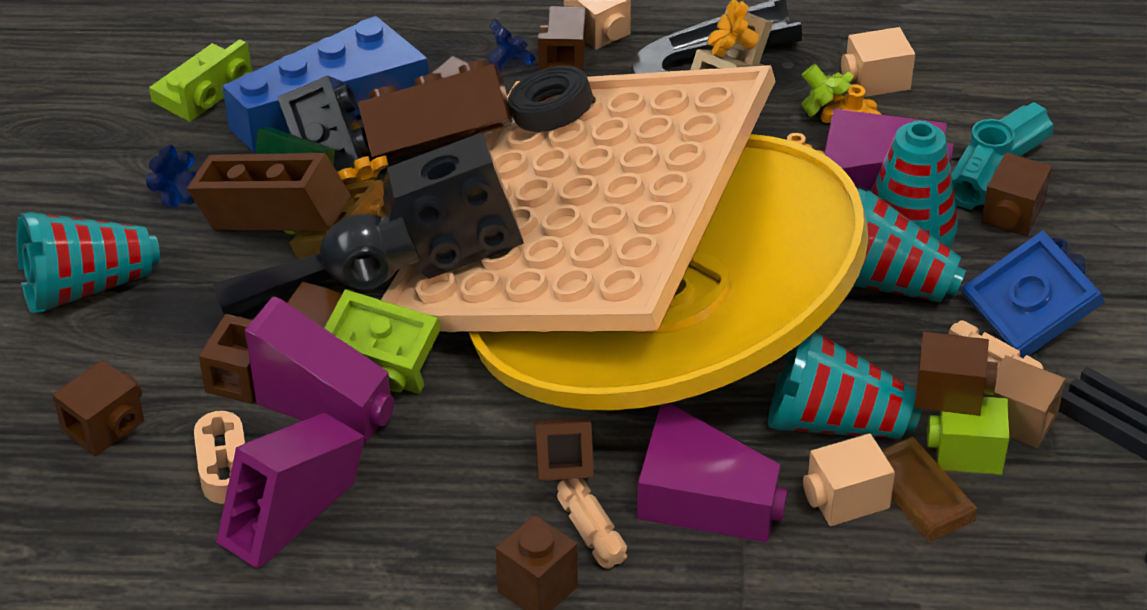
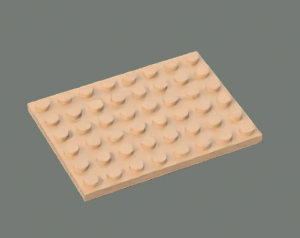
(603, 206)

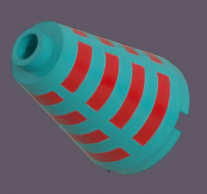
(919, 180)
(904, 256)
(79, 257)
(839, 394)

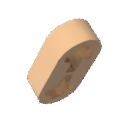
(213, 457)

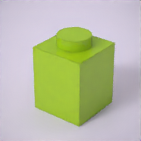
(971, 441)

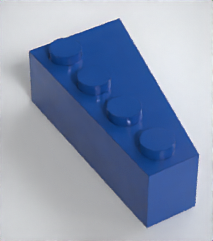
(361, 56)

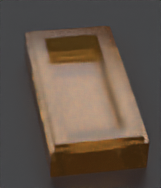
(927, 491)

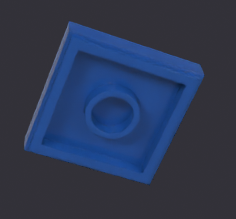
(1032, 295)

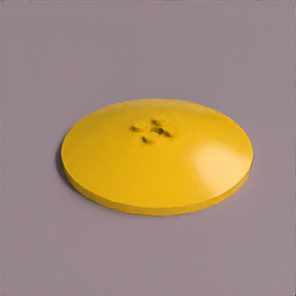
(756, 287)

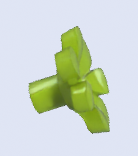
(823, 88)

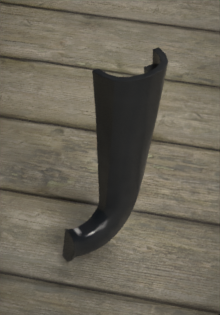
(685, 43)
(255, 289)

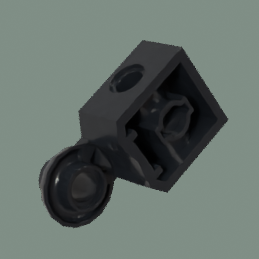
(439, 217)

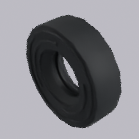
(539, 116)

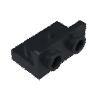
(326, 116)

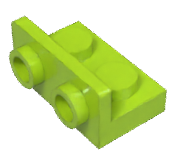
(199, 81)
(387, 335)

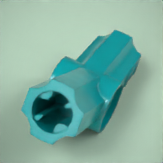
(989, 143)

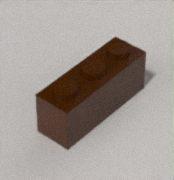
(435, 110)
(269, 192)

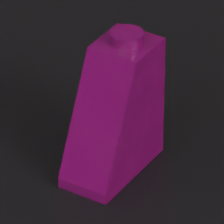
(862, 140)
(310, 371)
(707, 480)
(285, 484)

